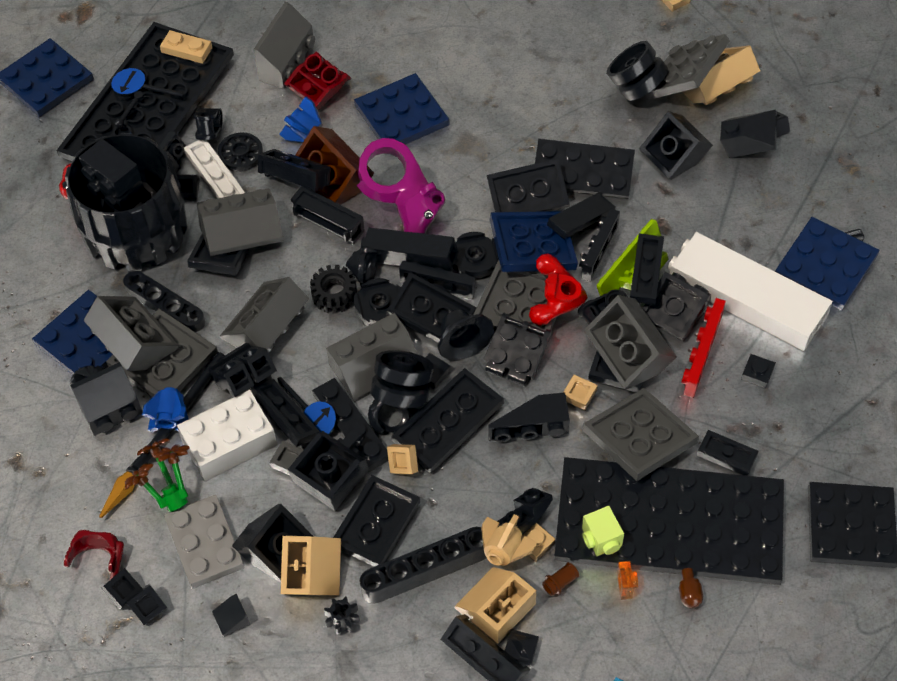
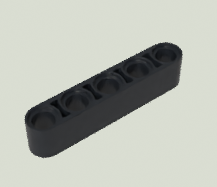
(415, 574)

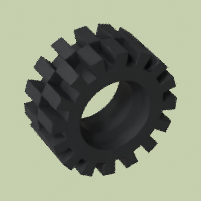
(330, 277)

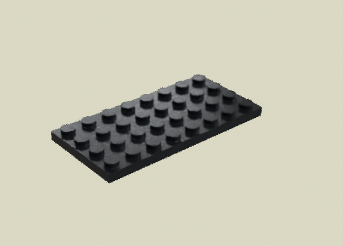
(157, 111)
(676, 520)

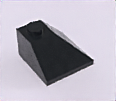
(749, 133)
(262, 539)

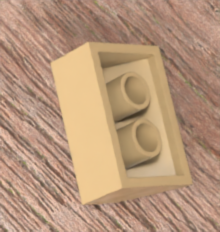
(732, 67)

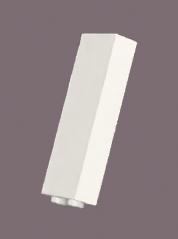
(752, 290)

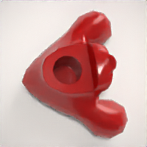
(561, 291)

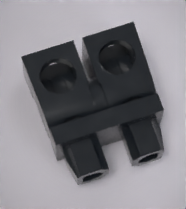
(236, 367)

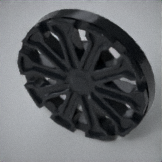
(240, 151)

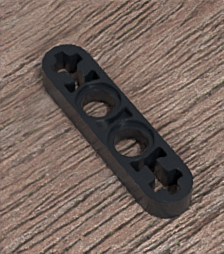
(166, 298)

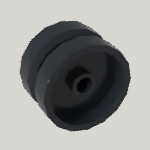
(637, 70)
(401, 379)

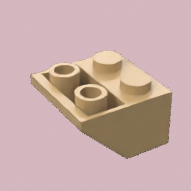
(310, 565)
(498, 603)

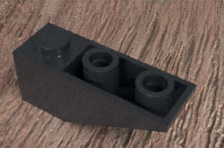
(537, 417)

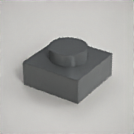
(285, 456)

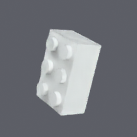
(227, 435)

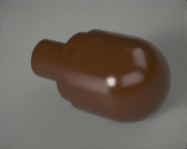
(690, 589)

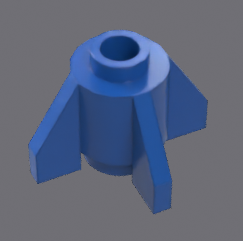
(301, 121)
(165, 410)

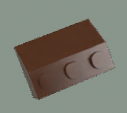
(328, 148)

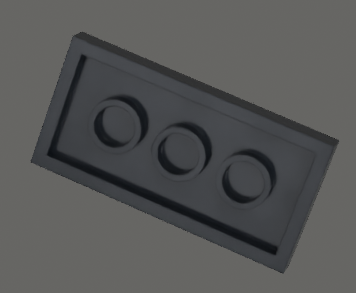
(590, 167)
(448, 419)

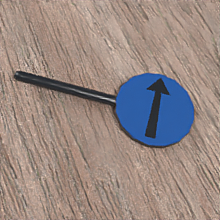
(133, 80)
(319, 413)

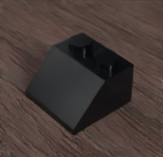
(675, 145)
(106, 399)

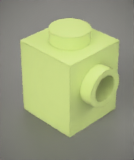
(602, 531)

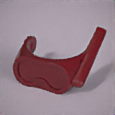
(105, 541)

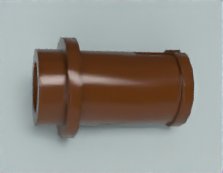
(560, 579)

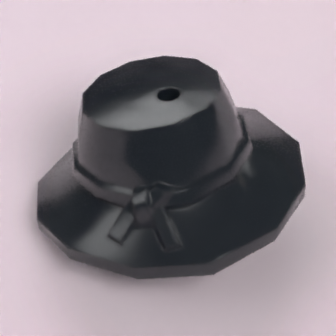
(464, 334)

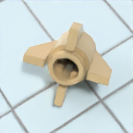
(504, 543)

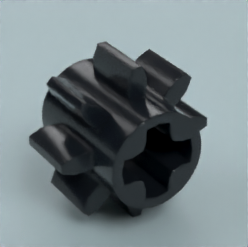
(336, 620)

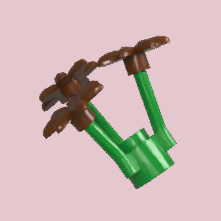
(174, 494)

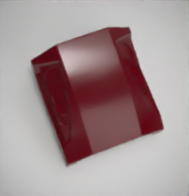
(316, 80)

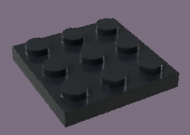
(852, 524)

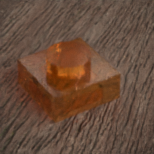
(626, 580)

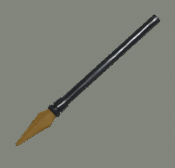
(118, 491)

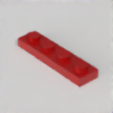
(700, 355)

